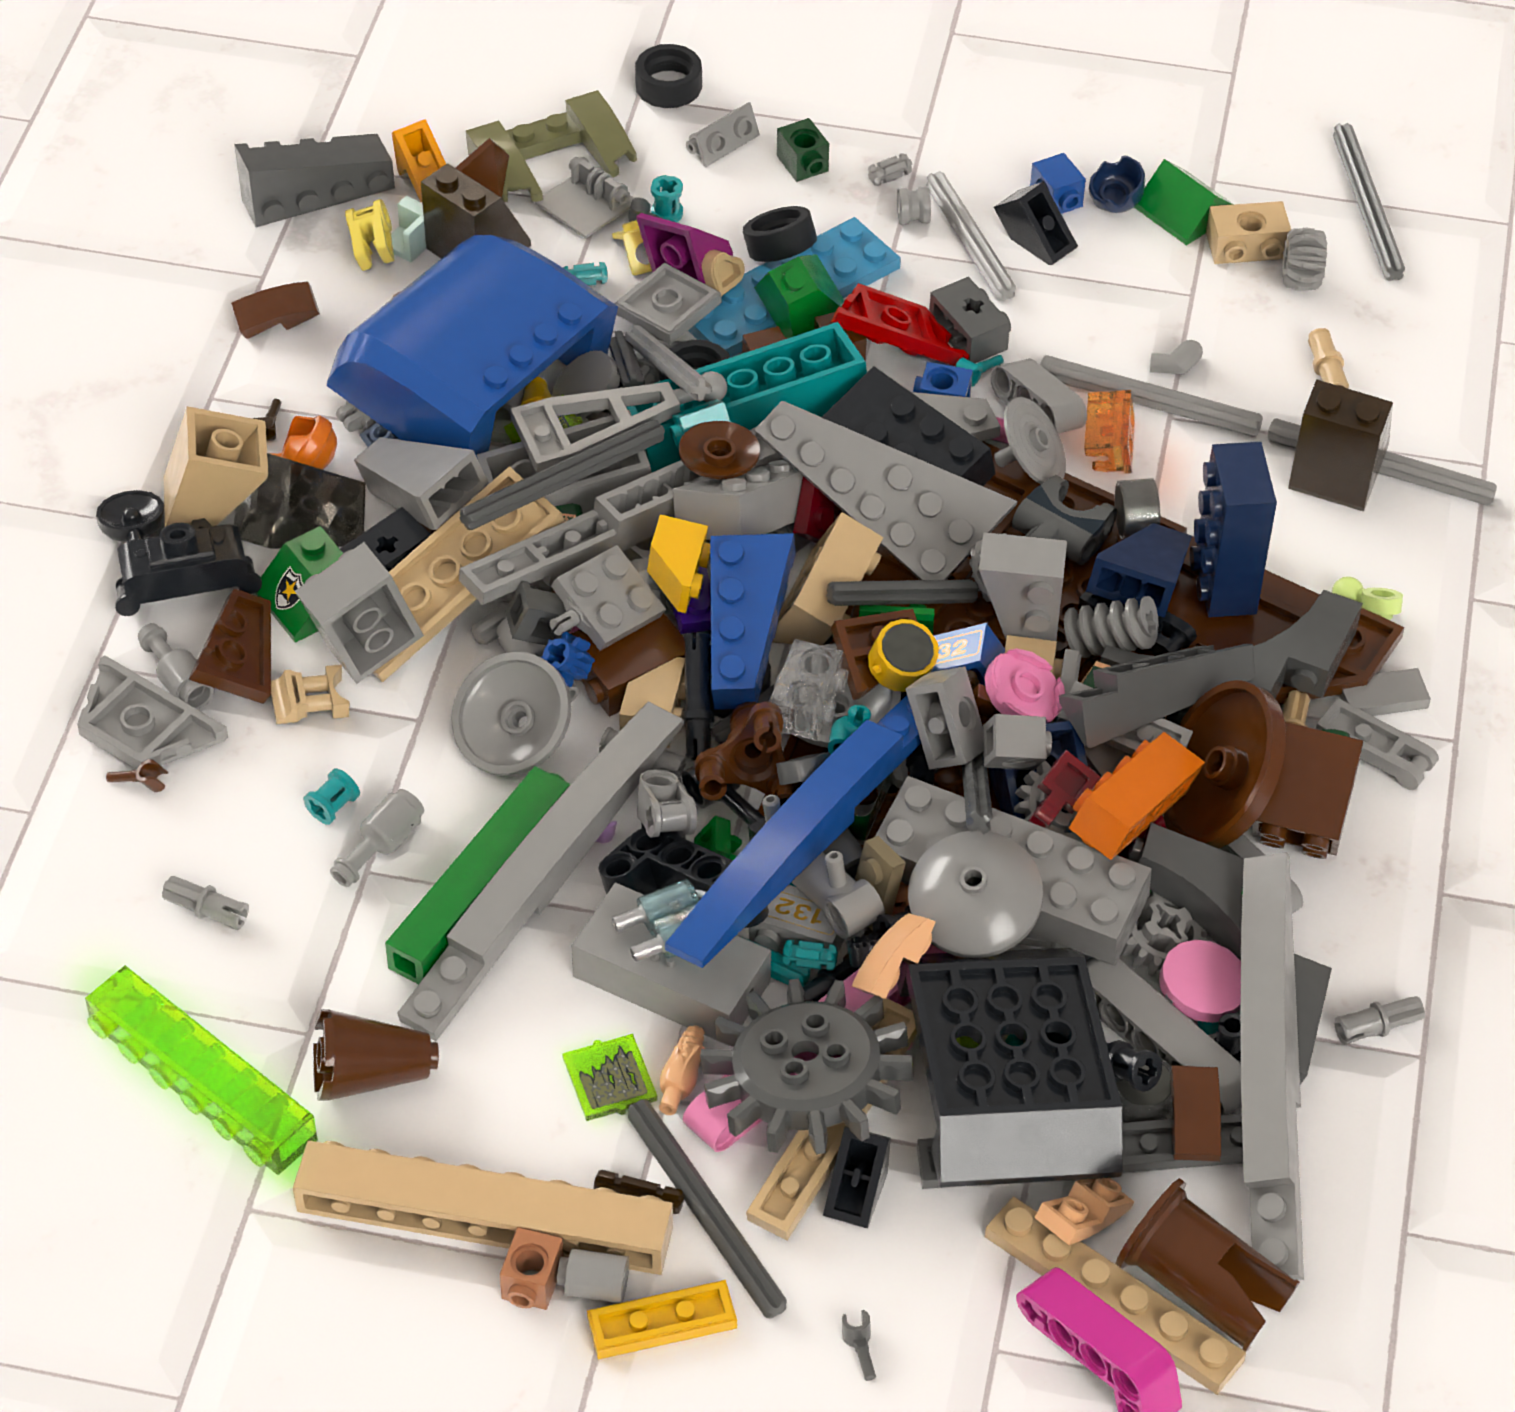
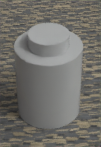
(594, 1275)

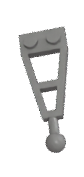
(548, 442)

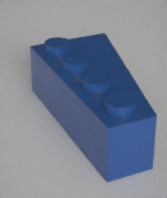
(746, 601)

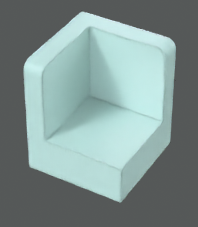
(409, 237)

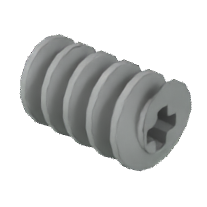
(1119, 627)

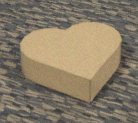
(722, 270)

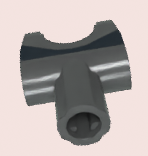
(1047, 517)

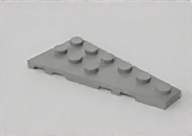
(918, 508)

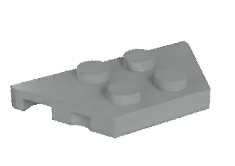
(142, 720)

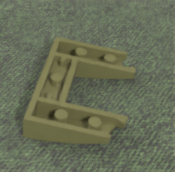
(586, 121)

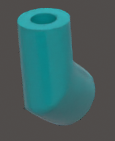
(847, 725)

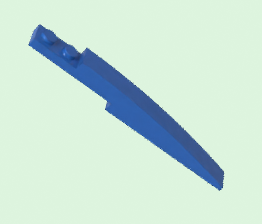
(796, 834)

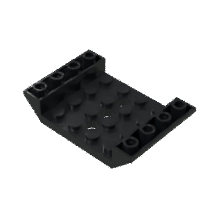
(1022, 1108)

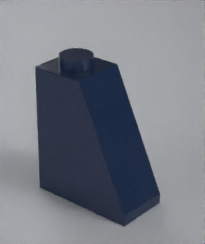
(1141, 567)

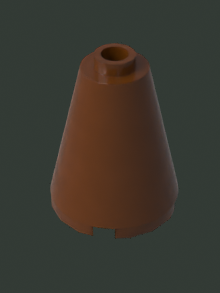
(367, 1055)

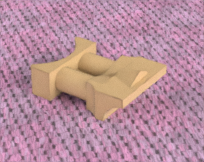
(291, 702)

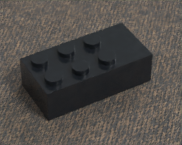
(903, 421)

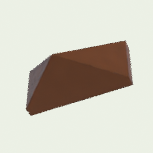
(487, 166)

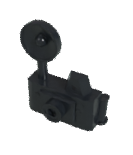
(175, 563)

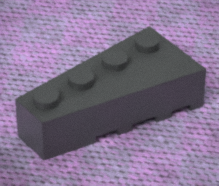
(310, 175)

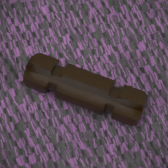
(637, 1187)

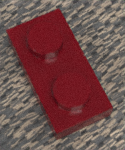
(813, 513)

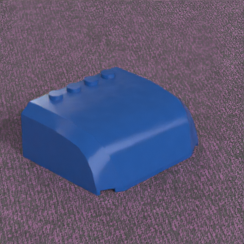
(468, 341)

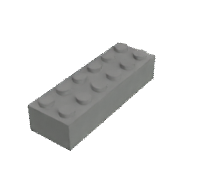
(1086, 896)

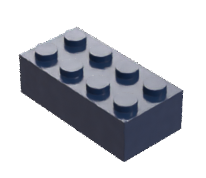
(1233, 529)

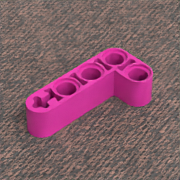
(1103, 1342)

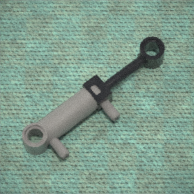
(845, 902)

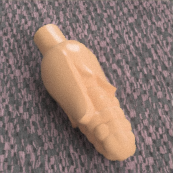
(681, 1070)

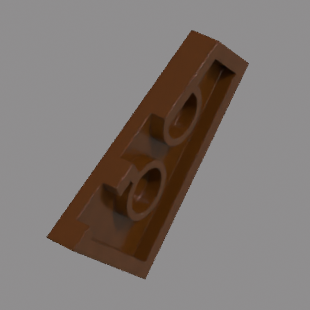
(238, 649)

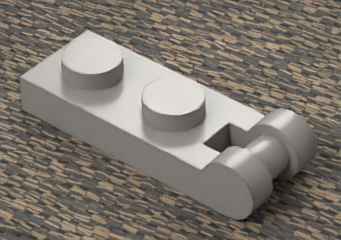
(1382, 743)

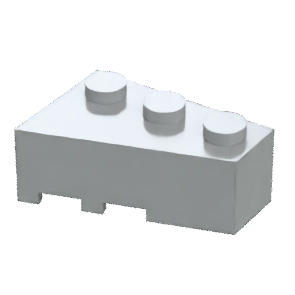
(1024, 582)

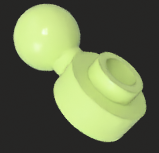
(1377, 600)

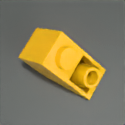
(675, 559)

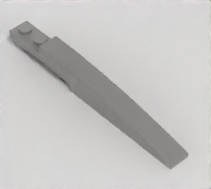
(618, 518)
(538, 869)
(1270, 1063)

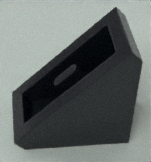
(858, 1178)

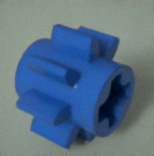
(569, 657)

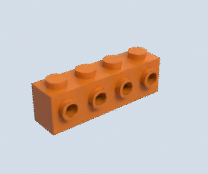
(1134, 794)

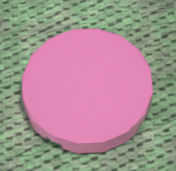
(1023, 685)
(1202, 980)

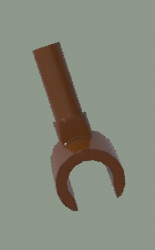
(145, 773)

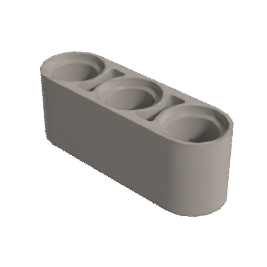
(1035, 383)

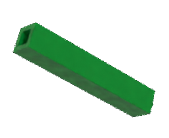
(423, 933)

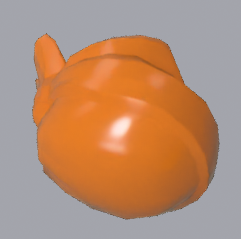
(310, 442)

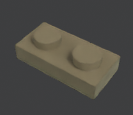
(882, 869)

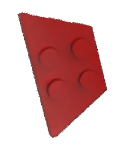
(897, 323)

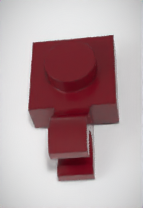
(1063, 787)

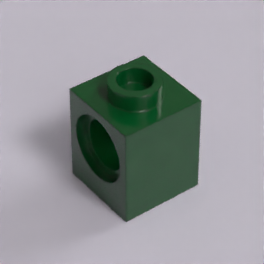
(803, 149)

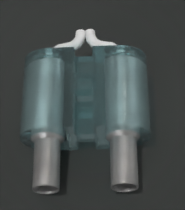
(662, 914)

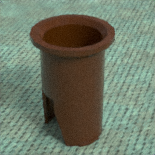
(1206, 1265)

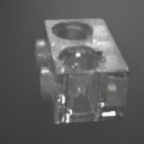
(809, 687)

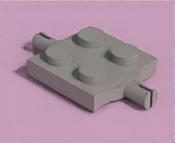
(606, 598)

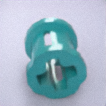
(668, 197)
(331, 796)

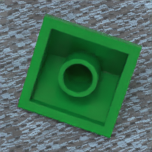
(1179, 202)

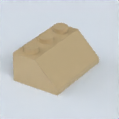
(840, 555)

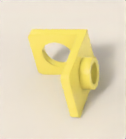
(632, 238)

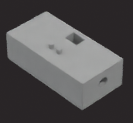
(670, 985)

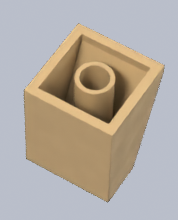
(213, 466)

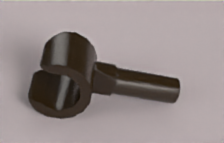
(270, 419)

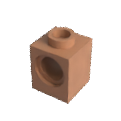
(531, 1252)

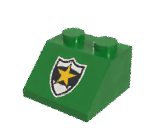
(288, 571)

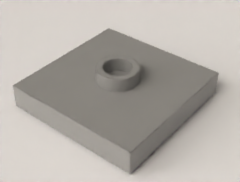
(668, 303)

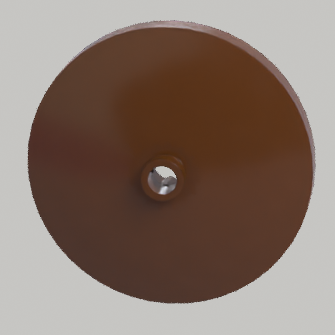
(1244, 746)

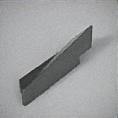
(1151, 689)

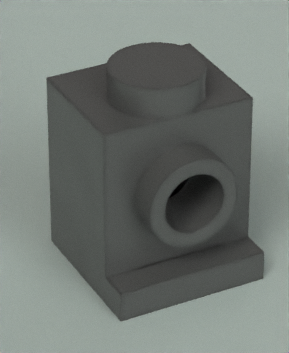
(531, 614)

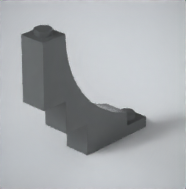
(1210, 889)

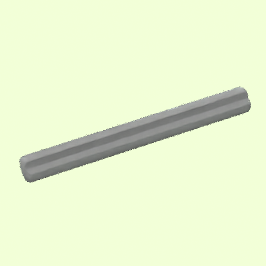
(971, 236)

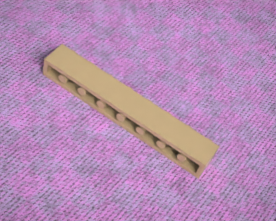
(478, 1203)

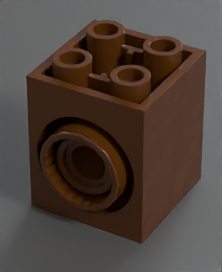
(1311, 792)

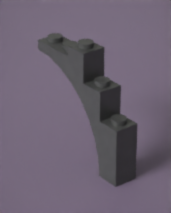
(1298, 657)

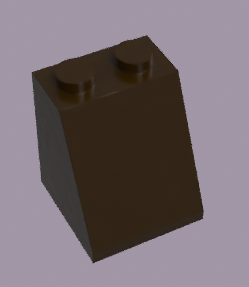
(460, 208)
(1341, 445)

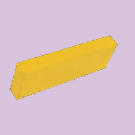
(661, 1319)

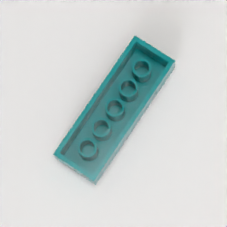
(801, 370)

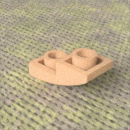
(904, 940)
(1086, 1209)

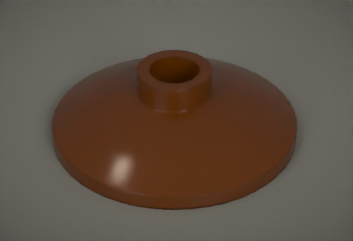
(719, 449)

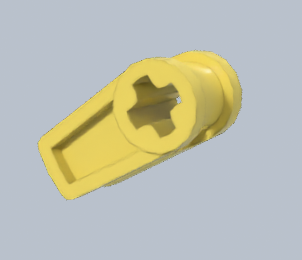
(370, 225)

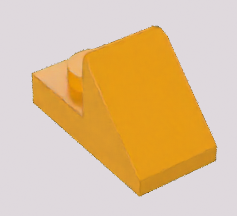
(417, 153)

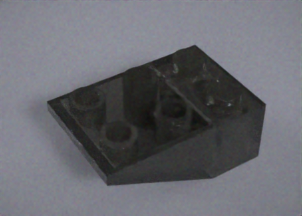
(299, 500)

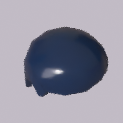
(1117, 185)

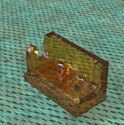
(1110, 430)

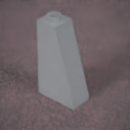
(421, 477)

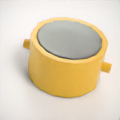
(902, 654)

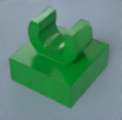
(718, 838)

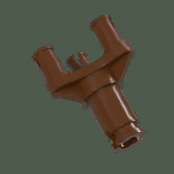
(747, 754)

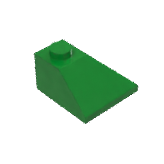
(798, 294)

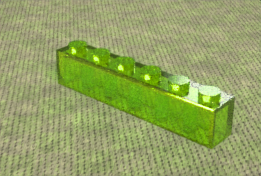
(200, 1070)

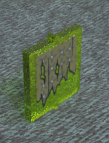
(609, 1076)

